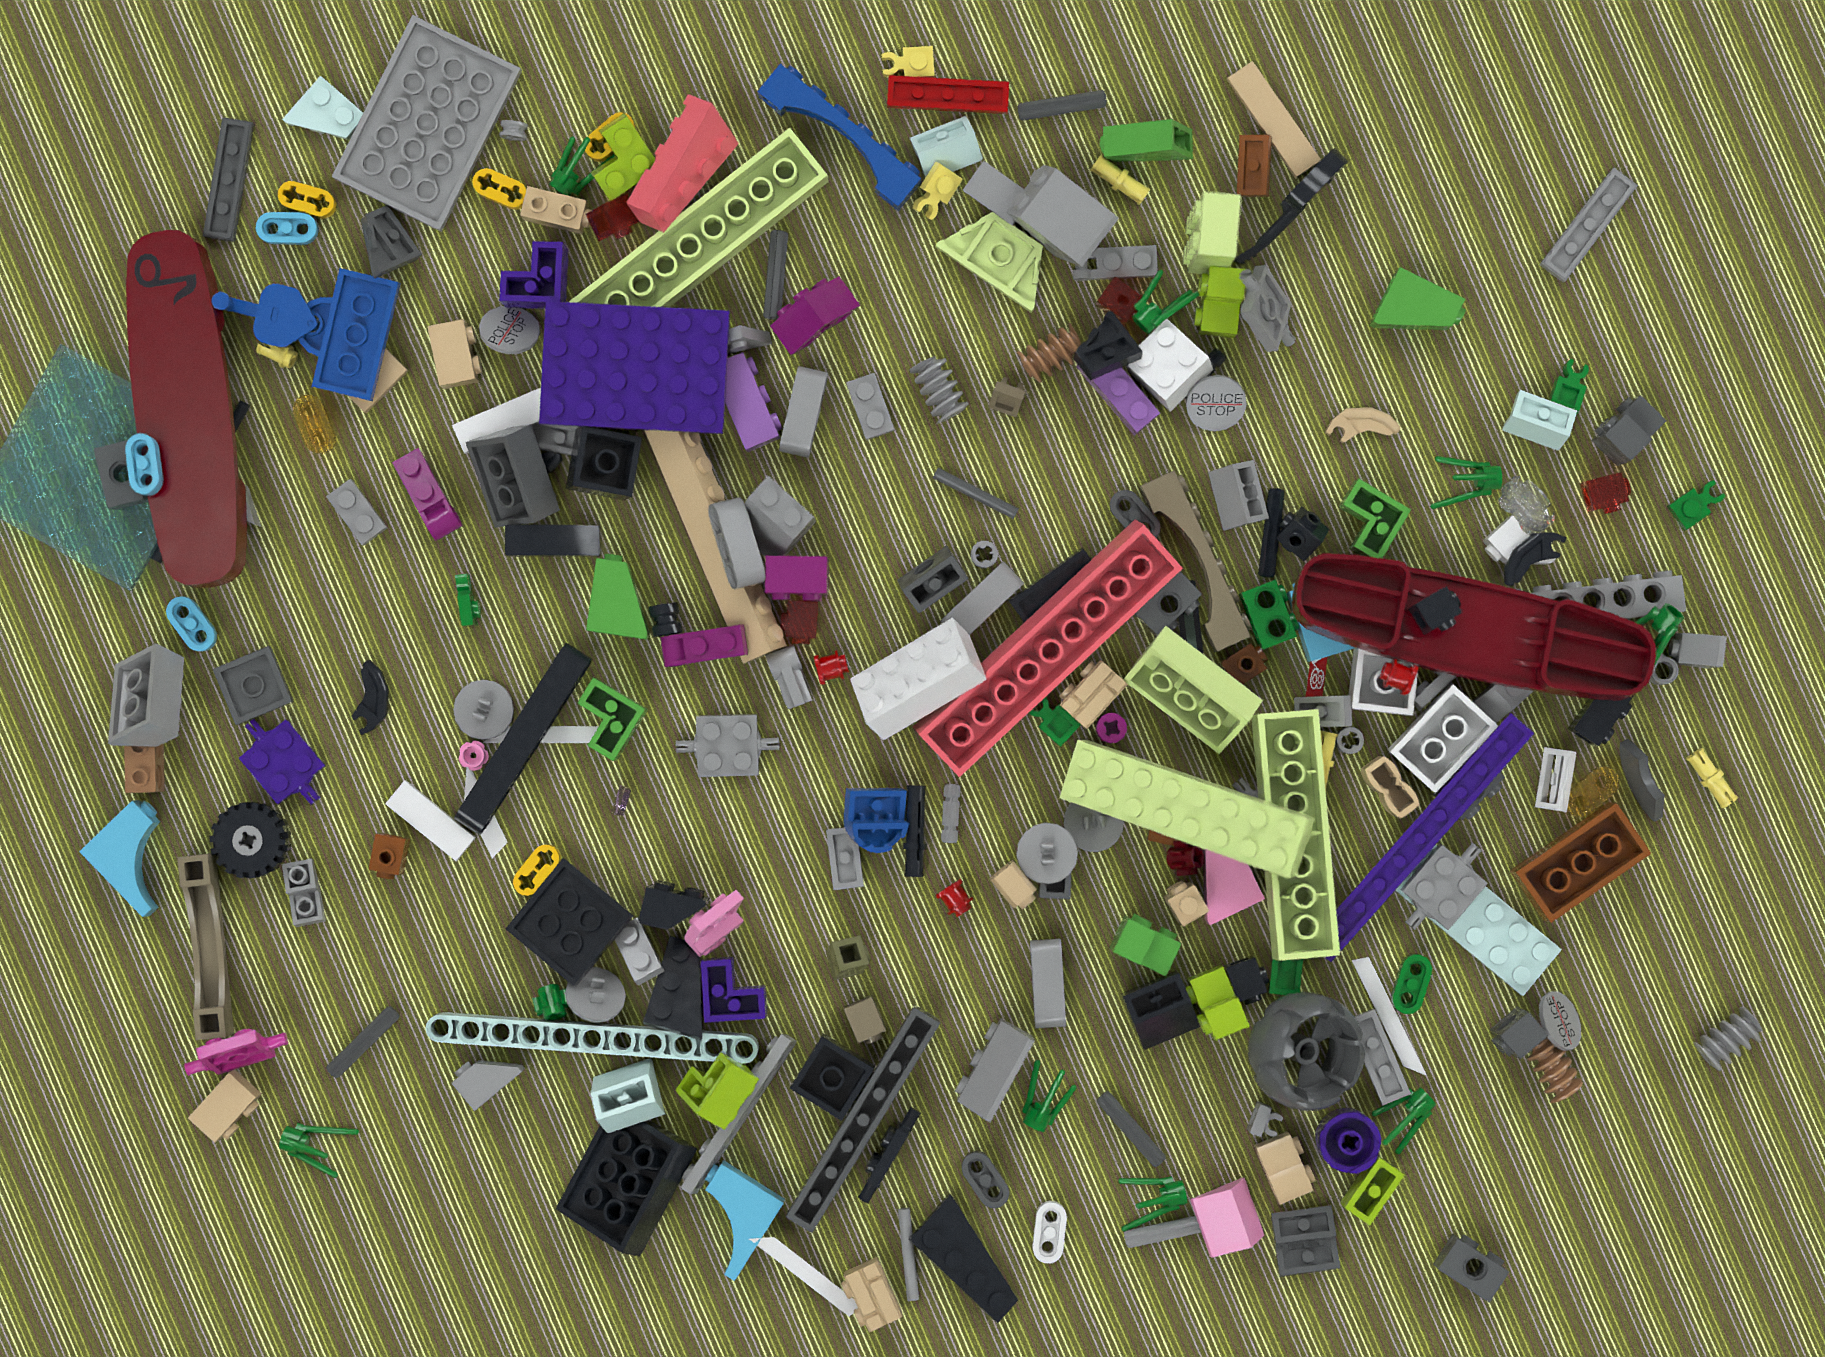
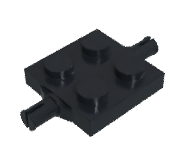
(892, 1143)

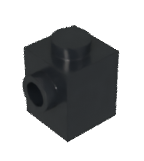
(1437, 611)
(1247, 979)

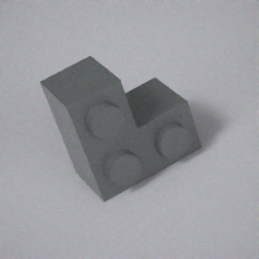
(1629, 431)

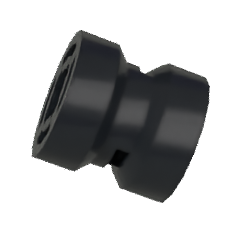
(665, 619)

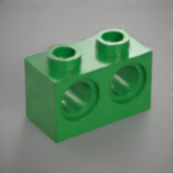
(1261, 617)

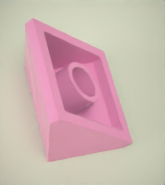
(1228, 1218)

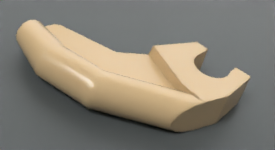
(1359, 420)

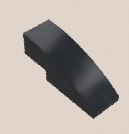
(552, 540)

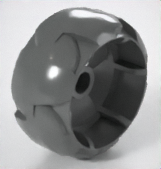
(1277, 1039)

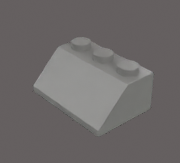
(146, 698)
(994, 1068)

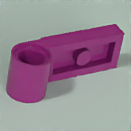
(427, 494)
(704, 645)

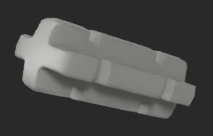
(950, 813)

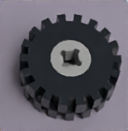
(265, 834)

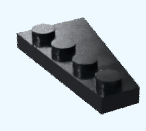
(958, 1252)

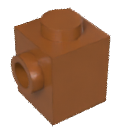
(389, 855)

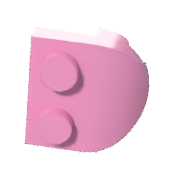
(711, 928)

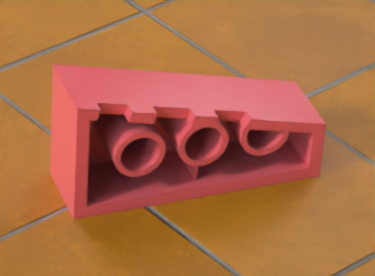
(683, 164)

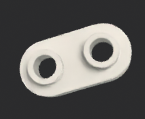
(1049, 1231)

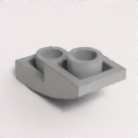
(304, 892)

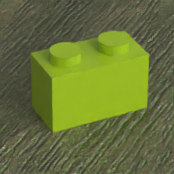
(1372, 1190)

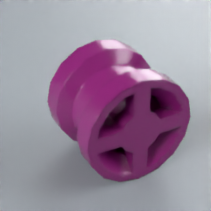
(1107, 725)

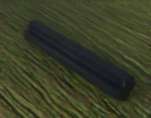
(1270, 532)

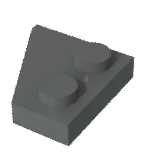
(387, 242)

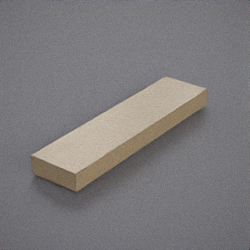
(1273, 119)

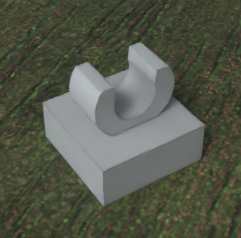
(1260, 1118)

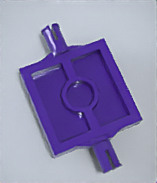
(282, 762)

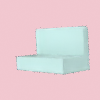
(949, 144)
(1540, 420)

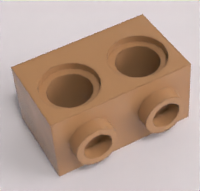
(144, 769)

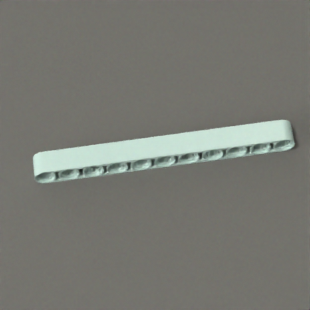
(578, 1043)

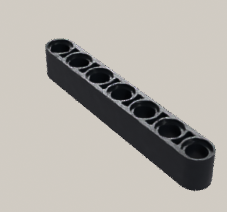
(523, 739)

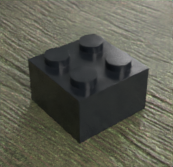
(603, 463)
(832, 1076)

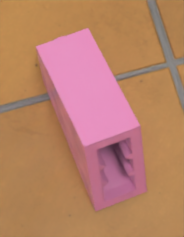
(1227, 886)

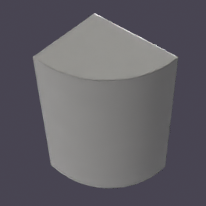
(993, 190)
(1238, 495)

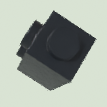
(1597, 718)

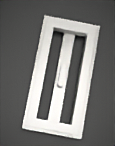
(1560, 779)

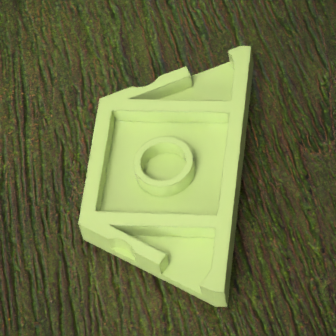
(998, 256)

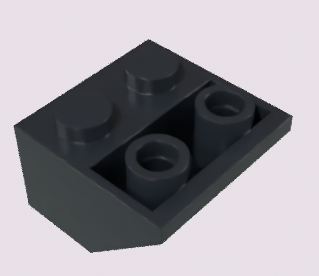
(666, 906)
(1160, 1010)

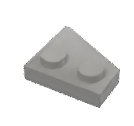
(746, 338)

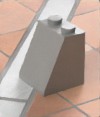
(1061, 215)
(776, 519)

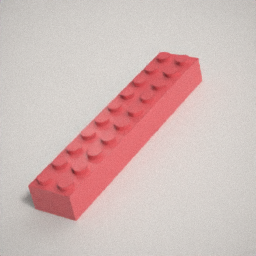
(1050, 646)

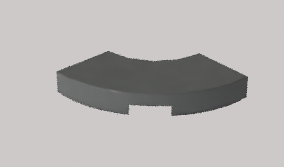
(1640, 780)

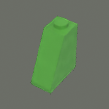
(1147, 141)
(1417, 304)
(615, 600)

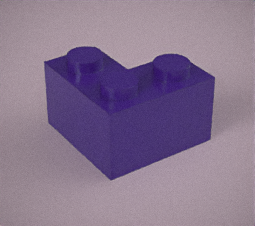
(543, 283)
(725, 1001)

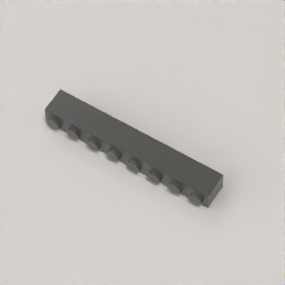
(863, 1118)

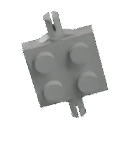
(1266, 308)
(727, 745)
(1443, 886)

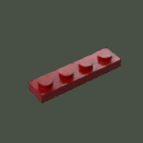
(948, 94)

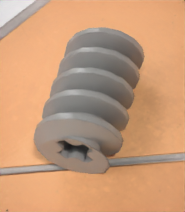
(939, 388)
(1729, 1038)

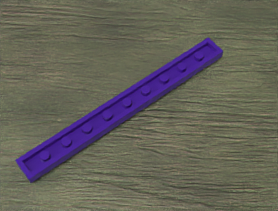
(1430, 827)

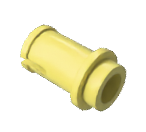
(284, 356)

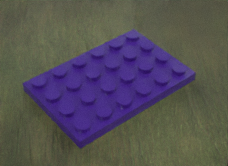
(634, 367)

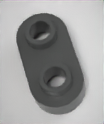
(1137, 511)
(984, 1179)

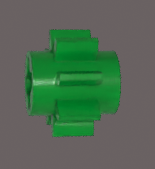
(550, 1002)

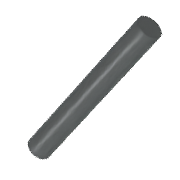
(975, 493)

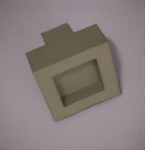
(1007, 398)

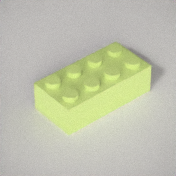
(1212, 231)
(1193, 690)

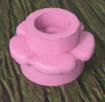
(465, 755)

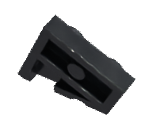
(1107, 349)

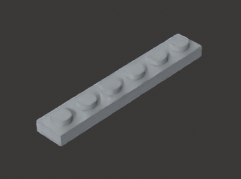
(714, 1148)

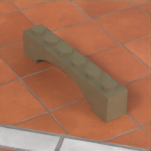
(1168, 498)
(211, 981)

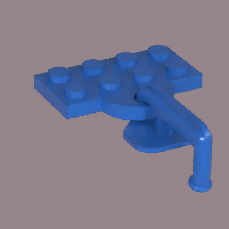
(346, 337)

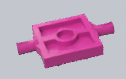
(235, 1052)

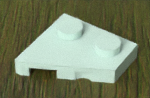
(325, 111)

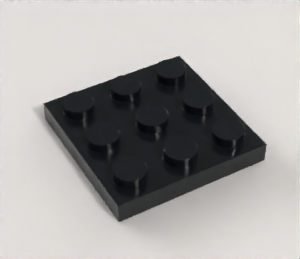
(569, 922)

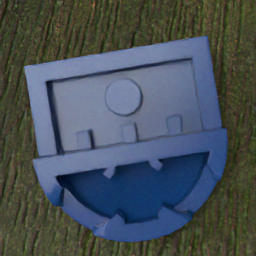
(875, 817)

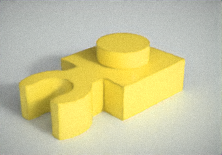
(914, 62)
(939, 186)

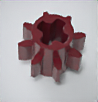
(1185, 858)

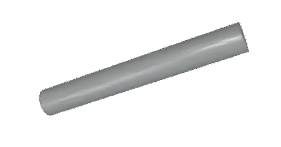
(908, 1254)

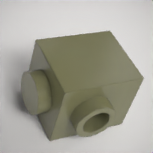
(847, 957)

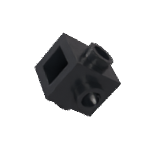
(1301, 533)

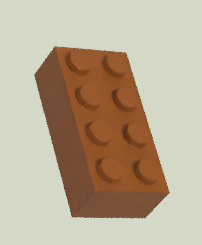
(1580, 862)

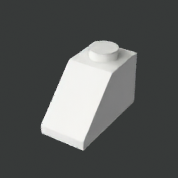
(1504, 539)

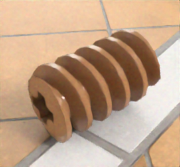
(1050, 353)
(1555, 1070)

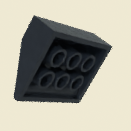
(626, 1184)

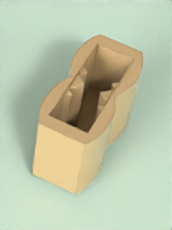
(1394, 794)
(1014, 885)
(1284, 1167)

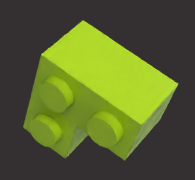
(629, 160)
(1221, 301)
(1218, 1005)
(718, 1091)

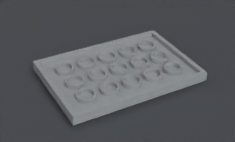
(426, 123)

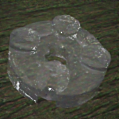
(1527, 505)

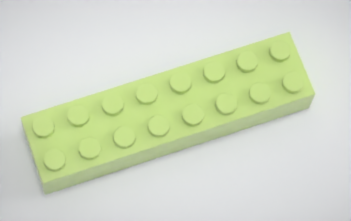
(1293, 777)
(1187, 808)

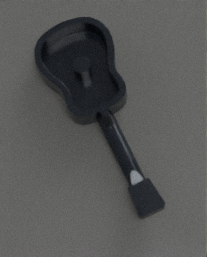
(1297, 200)

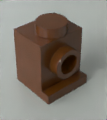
(1233, 666)

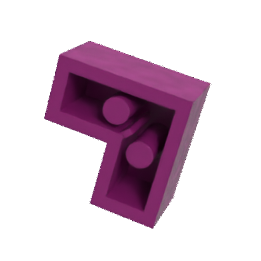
(813, 313)
(797, 575)

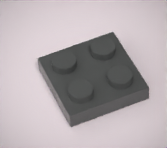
(253, 685)

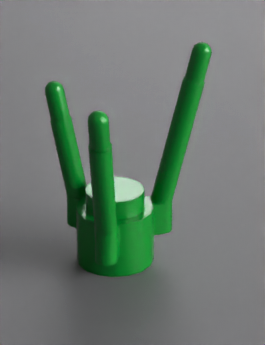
(564, 178)
(1151, 316)
(1484, 477)
(1665, 623)
(1418, 1106)
(1039, 1115)
(296, 1144)
(1171, 1197)

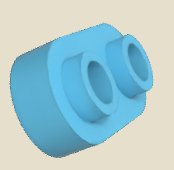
(288, 228)
(143, 466)
(192, 624)

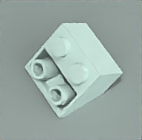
(626, 1096)

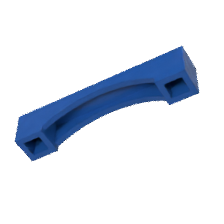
(787, 93)

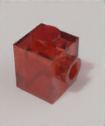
(612, 219)
(1120, 300)
(1606, 493)
(800, 621)

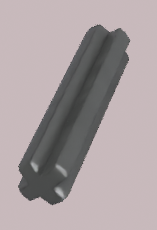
(1062, 105)
(775, 274)
(363, 1042)
(1131, 1129)

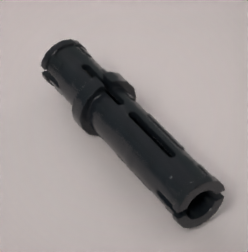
(915, 834)

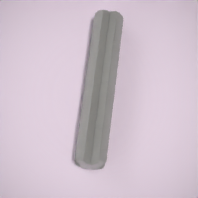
(1161, 1232)

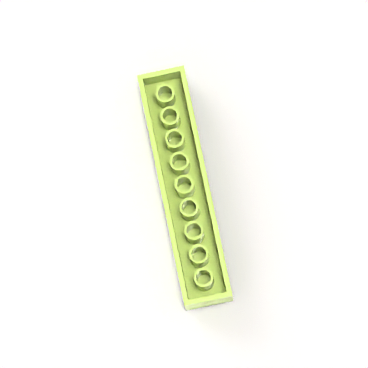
(712, 228)

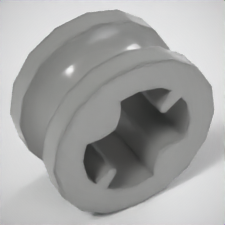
(513, 130)
(982, 544)
(1353, 748)

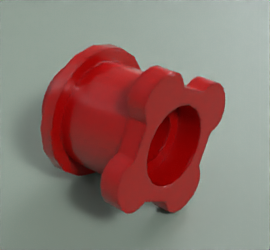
(831, 667)
(1398, 676)
(955, 898)

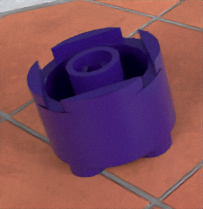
(1364, 1145)

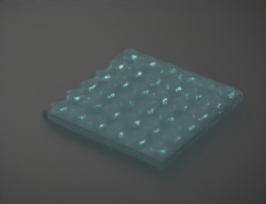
(53, 477)

